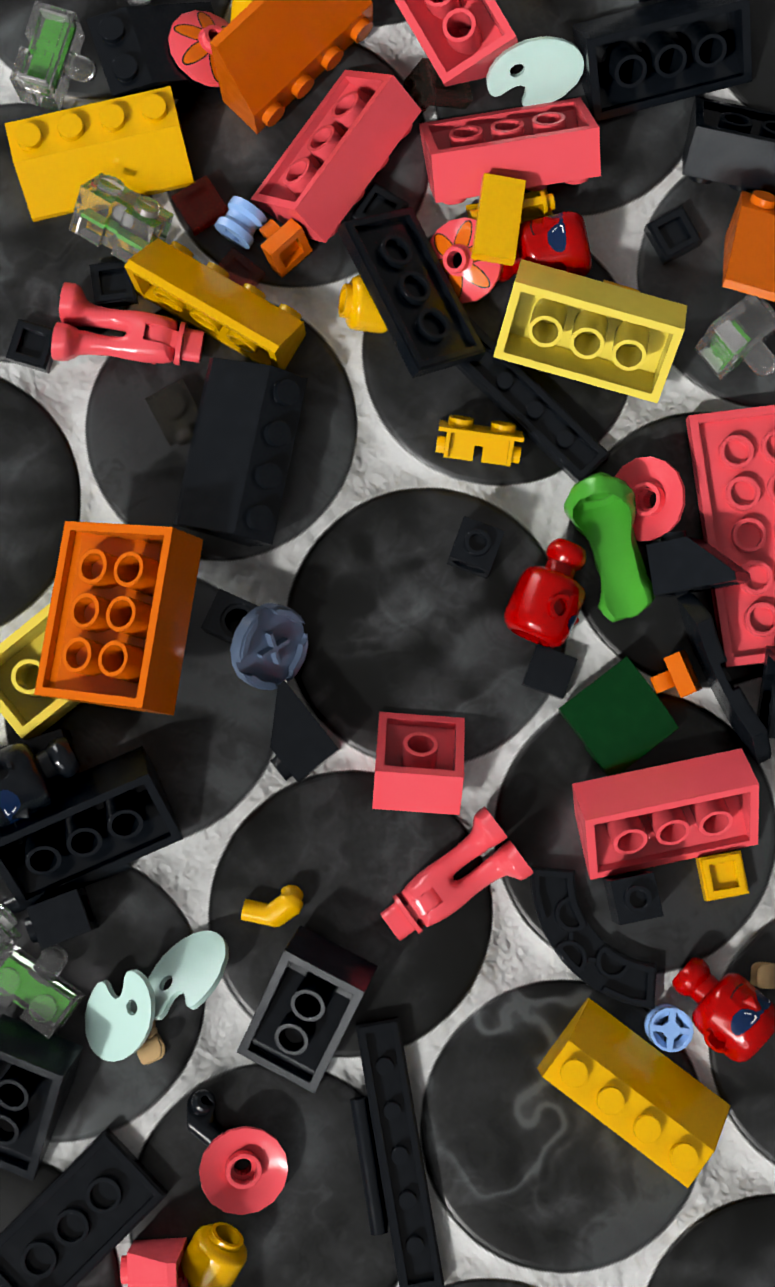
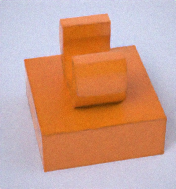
(284, 245)
(679, 674)

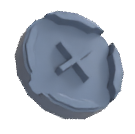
(269, 646)

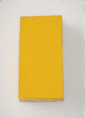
(498, 219)

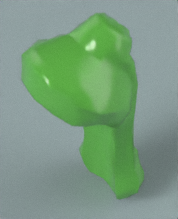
(605, 514)

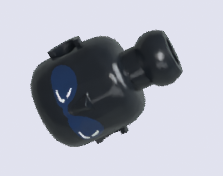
(27, 777)

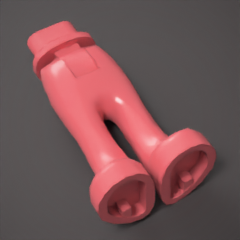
(147, 337)
(435, 893)

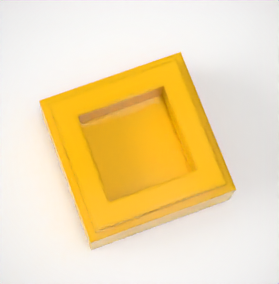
(722, 875)

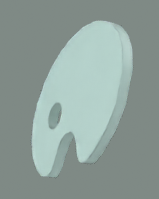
(548, 71)
(195, 970)
(121, 1023)

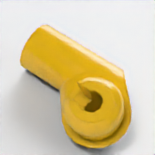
(277, 911)

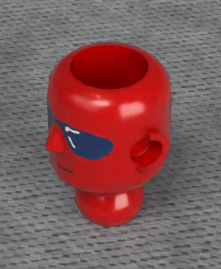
(555, 242)
(547, 597)
(728, 1012)

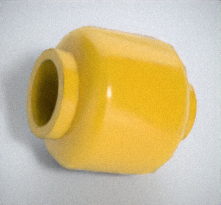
(359, 308)
(214, 1256)

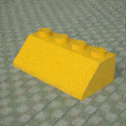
(121, 137)
(216, 304)
(636, 1092)

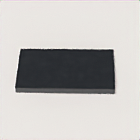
(411, 291)
(79, 1217)

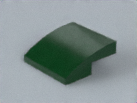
(618, 718)

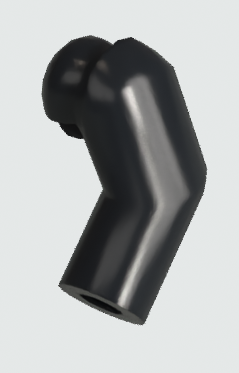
(202, 1116)

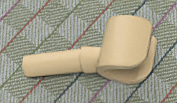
(763, 975)
(153, 1048)

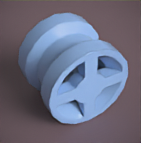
(240, 222)
(677, 1028)

